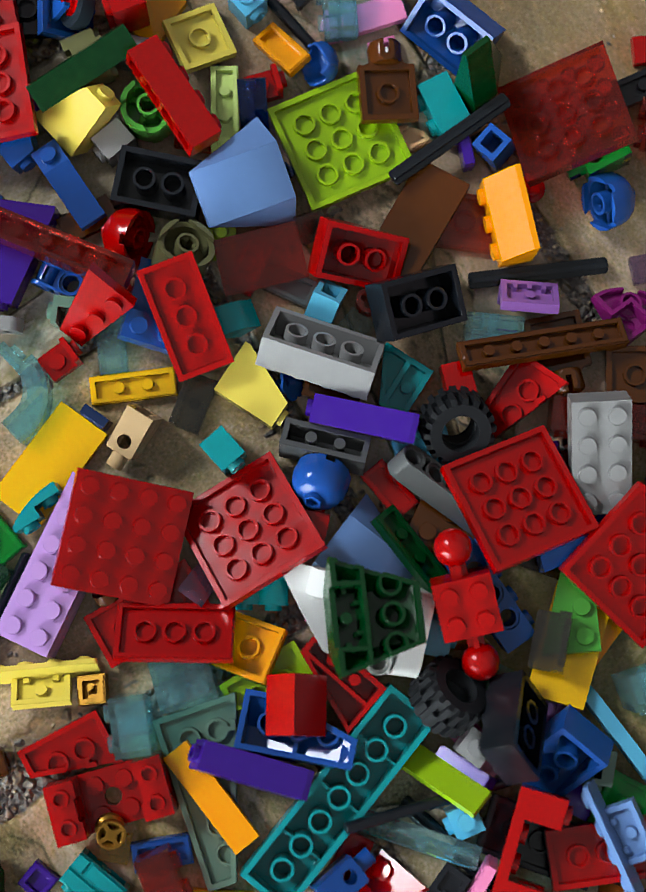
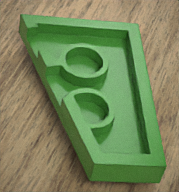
(585, 625)

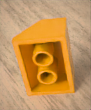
(508, 217)

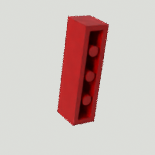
(173, 95)

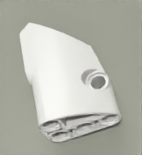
(307, 589)

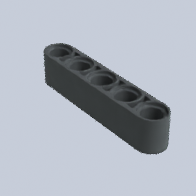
(423, 477)

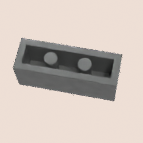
(305, 438)

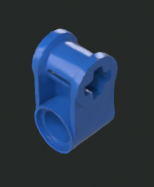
(55, 279)

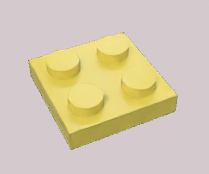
(199, 38)

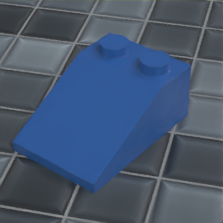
(138, 323)
(571, 752)

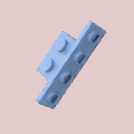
(623, 831)

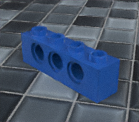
(519, 626)

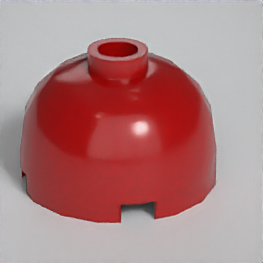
(128, 233)

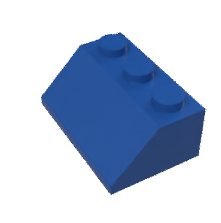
(448, 29)

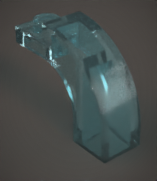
(36, 398)

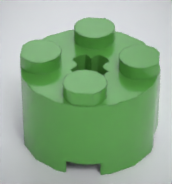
(143, 125)

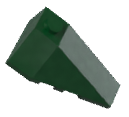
(478, 74)

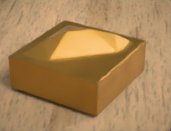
(92, 689)

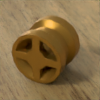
(112, 837)

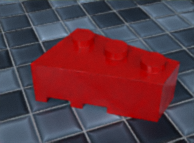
(348, 696)

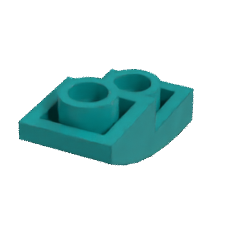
(31, 515)

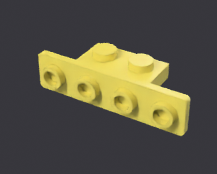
(45, 683)

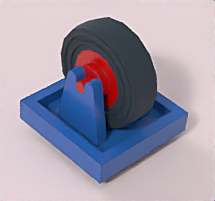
(64, 17)

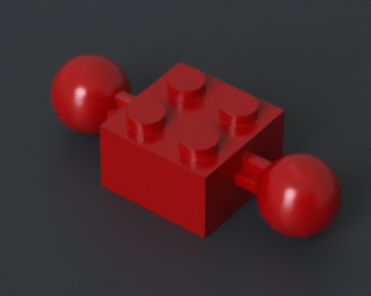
(466, 604)

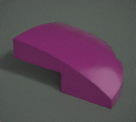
(629, 306)

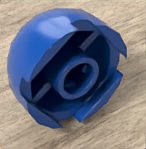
(608, 199)
(320, 481)

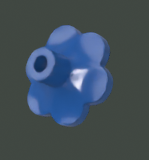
(290, 386)

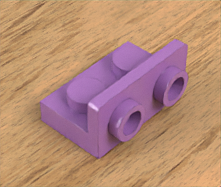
(528, 296)

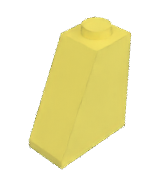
(80, 117)
(253, 389)

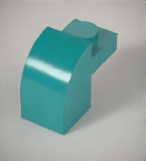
(237, 318)

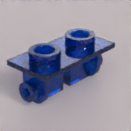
(253, 100)

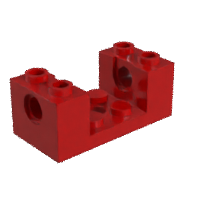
(81, 798)
(537, 807)

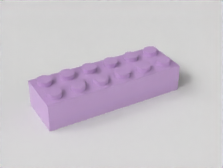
(37, 611)

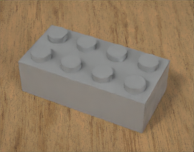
(320, 353)
(600, 446)

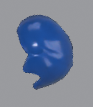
(323, 66)

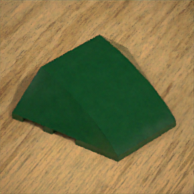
(369, 616)

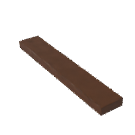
(541, 344)

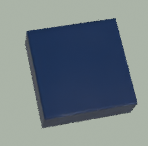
(95, 417)

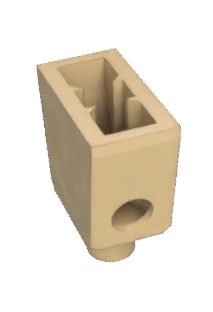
(137, 424)

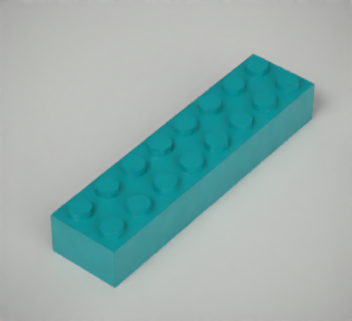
(314, 828)

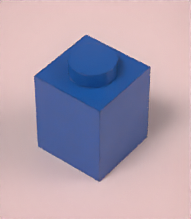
(494, 146)

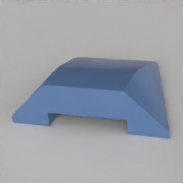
(245, 182)
(361, 543)

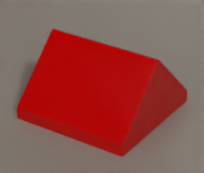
(296, 705)

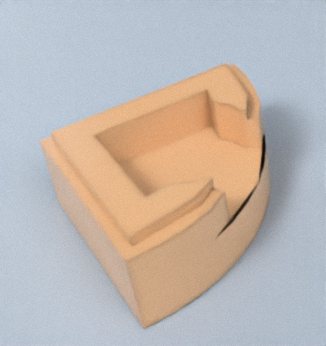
(414, 137)

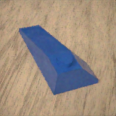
(333, 751)

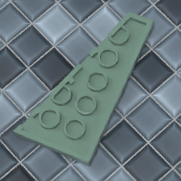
(216, 723)

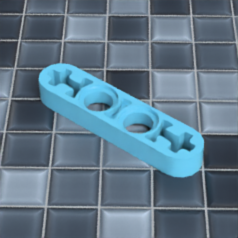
(616, 732)

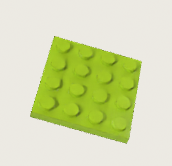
(331, 147)

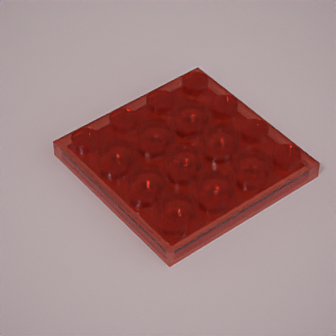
(567, 114)

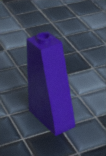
(18, 267)
(363, 418)
(250, 769)

